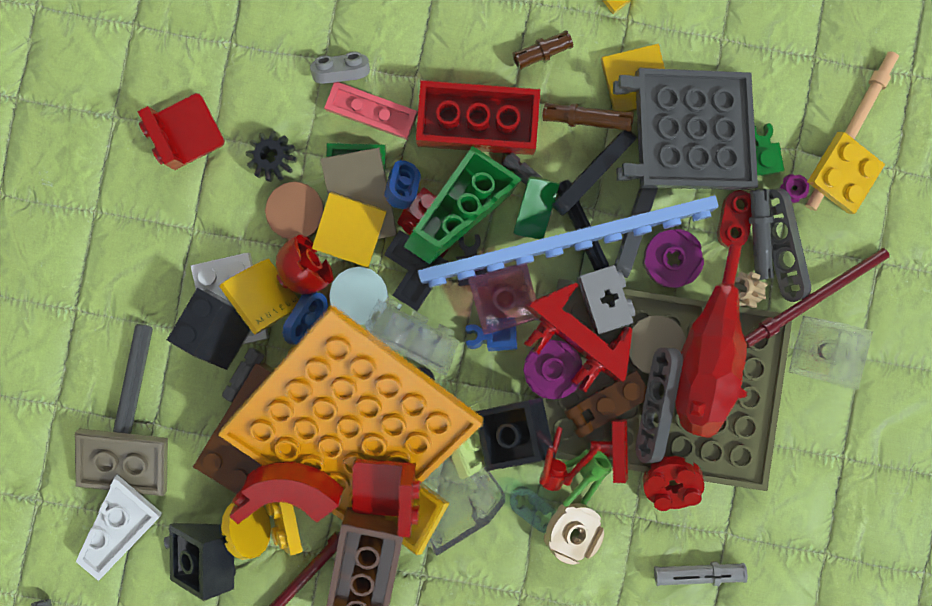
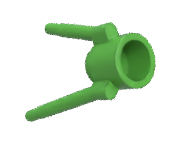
(594, 471)

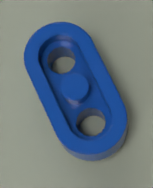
(402, 184)
(304, 316)

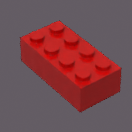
(478, 116)

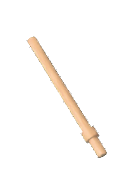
(877, 82)

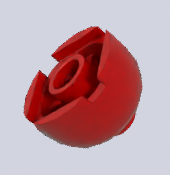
(301, 268)

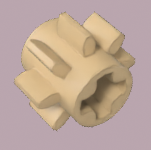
(750, 289)

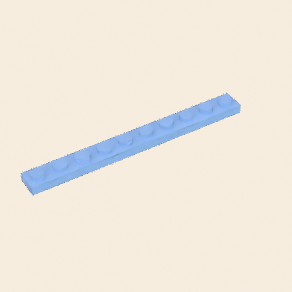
(580, 239)

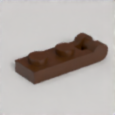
(607, 403)

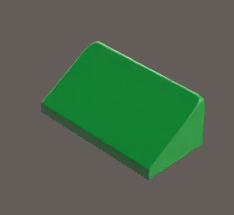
(536, 208)

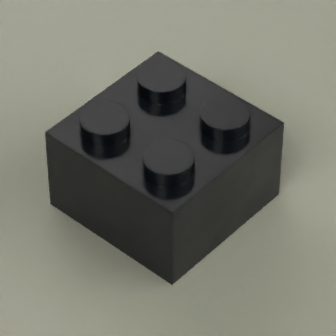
(514, 434)

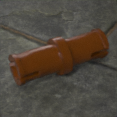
(542, 50)

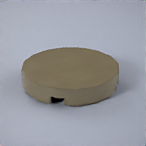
(651, 335)

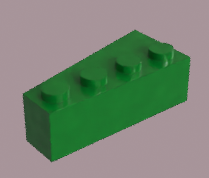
(466, 199)

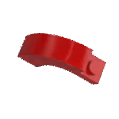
(288, 483)

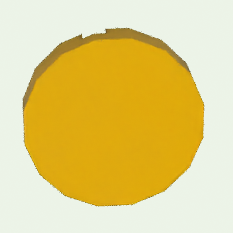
(250, 536)

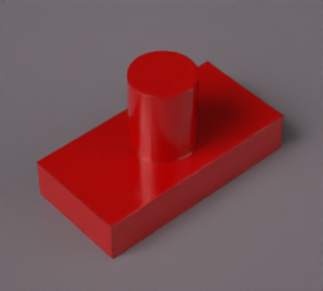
(617, 450)

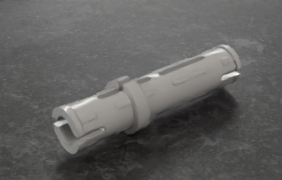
(701, 574)

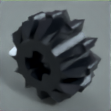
(259, 156)

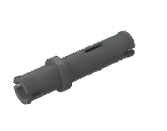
(761, 232)

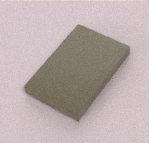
(361, 178)
(133, 457)

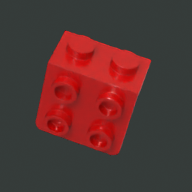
(181, 131)
(386, 490)

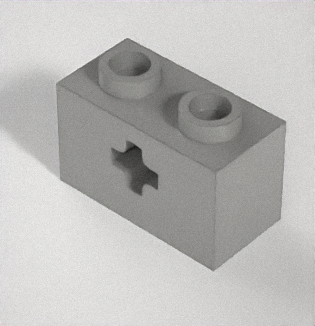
(593, 288)

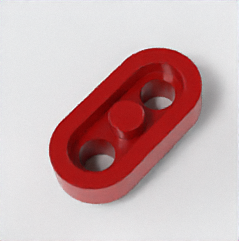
(735, 218)

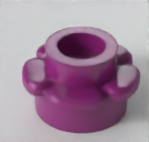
(800, 183)

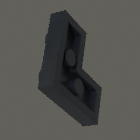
(410, 289)

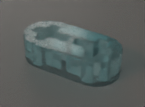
(530, 514)

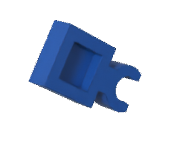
(496, 341)

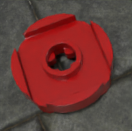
(679, 496)

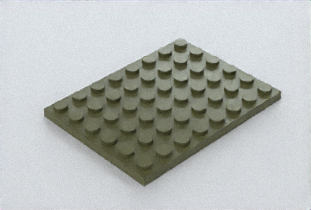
(745, 442)

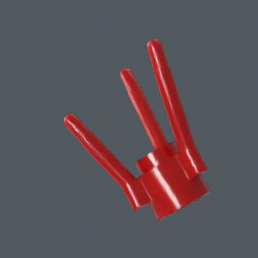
(555, 470)

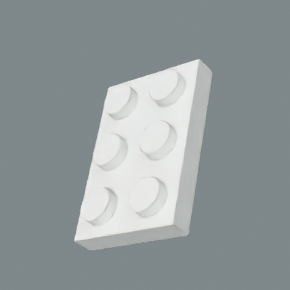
(213, 273)

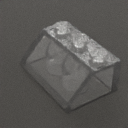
(412, 335)

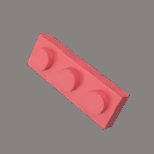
(371, 110)

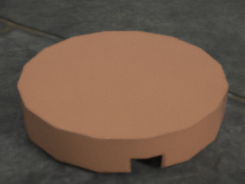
(294, 210)

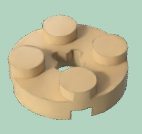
(563, 523)

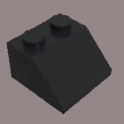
(210, 329)
(200, 559)

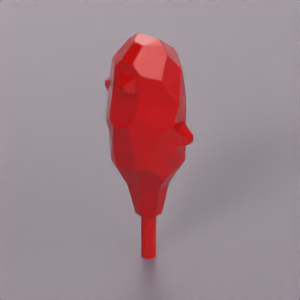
(713, 358)

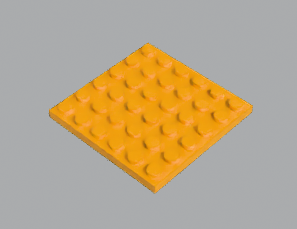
(349, 400)

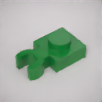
(768, 155)

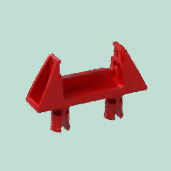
(598, 355)

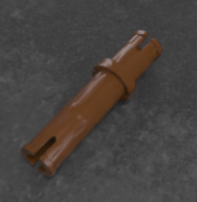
(594, 117)

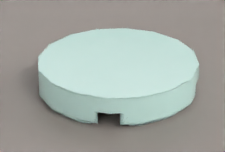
(357, 292)

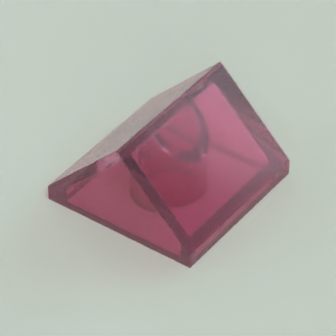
(501, 297)

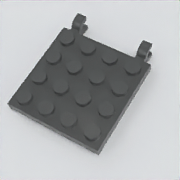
(692, 129)

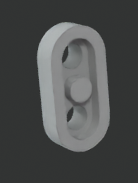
(340, 68)

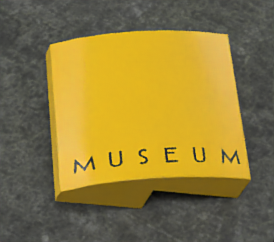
(259, 296)

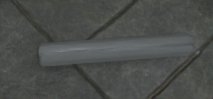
(133, 379)

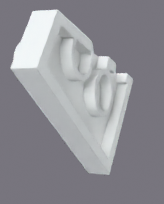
(119, 524)

